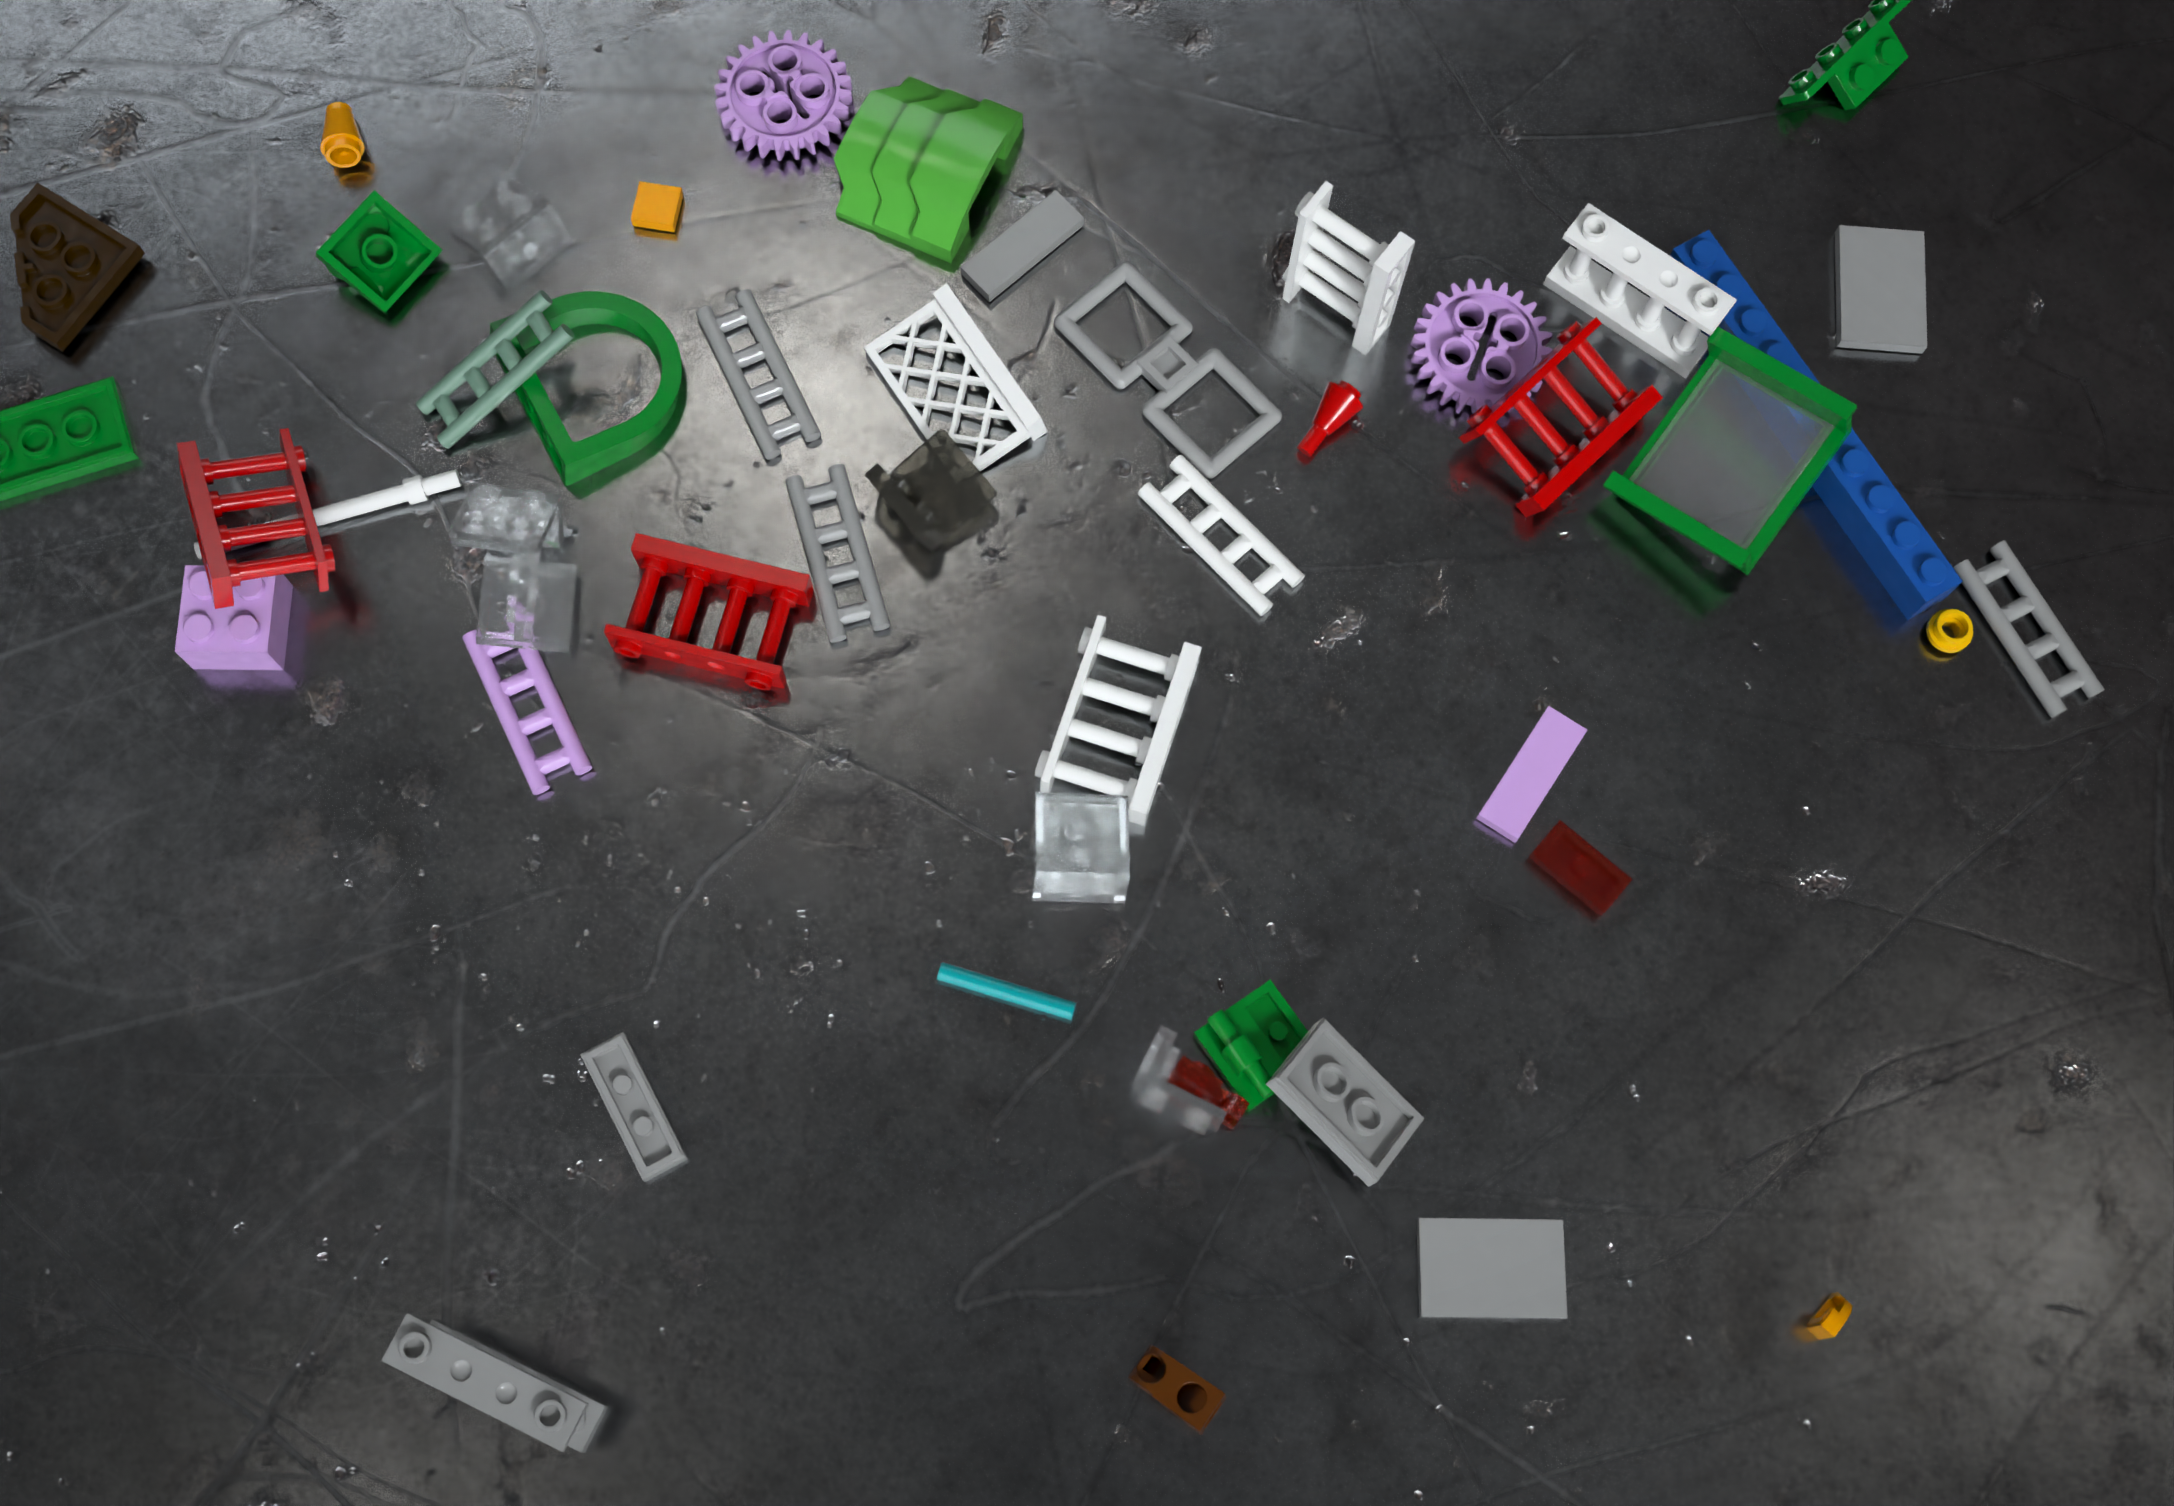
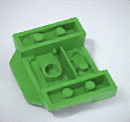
(920, 162)

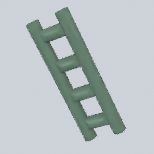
(519, 369)

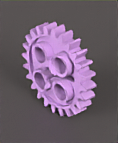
(811, 74)
(1444, 334)

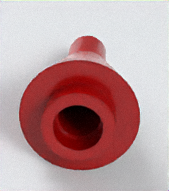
(1336, 407)

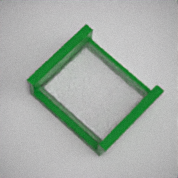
(1736, 451)

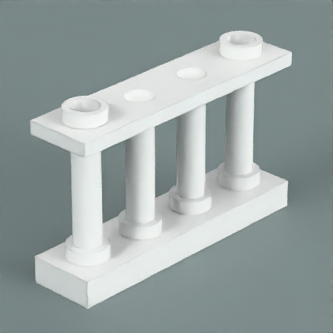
(1381, 275)
(1626, 309)
(1149, 751)

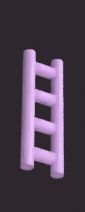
(518, 729)

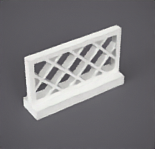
(980, 357)

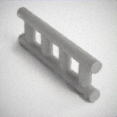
(748, 397)
(823, 576)
(2025, 655)

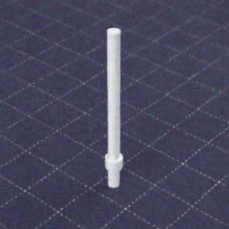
(412, 489)

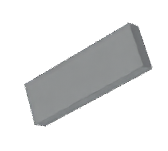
(1022, 245)
(634, 1107)

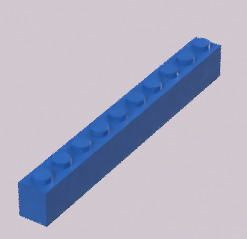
(1852, 482)

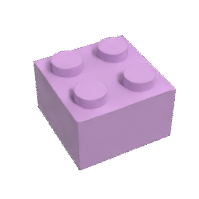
(238, 636)

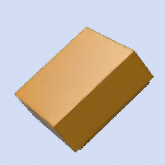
(657, 206)

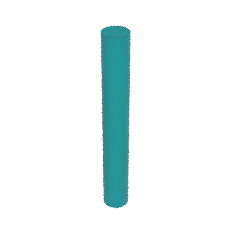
(1006, 991)

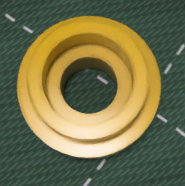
(1957, 622)

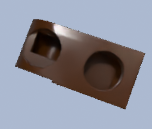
(1177, 1388)

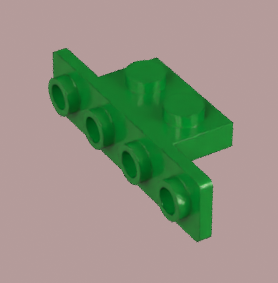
(1856, 61)

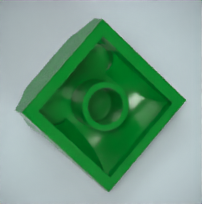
(378, 252)

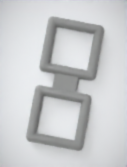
(1168, 369)

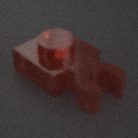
(1203, 1083)

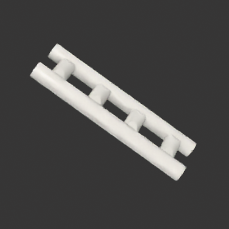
(1222, 561)

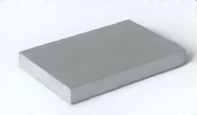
(1880, 289)
(1345, 1101)
(1491, 1268)

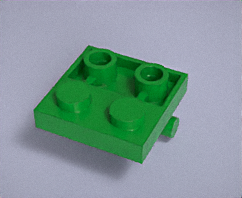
(1251, 1041)

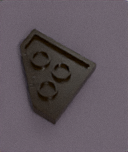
(65, 264)

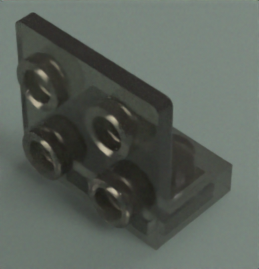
(934, 489)

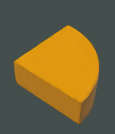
(1830, 1317)

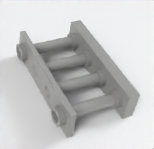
(495, 1384)

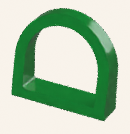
(587, 456)

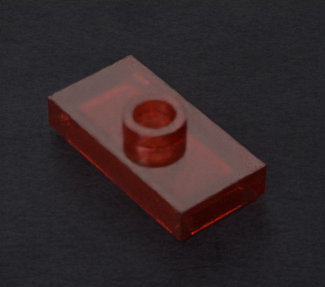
(1580, 868)

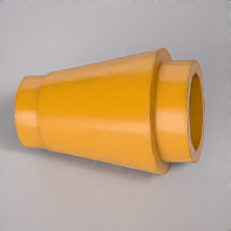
(340, 137)

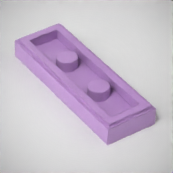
(1531, 774)

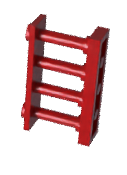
(1599, 431)
(218, 539)
(700, 569)

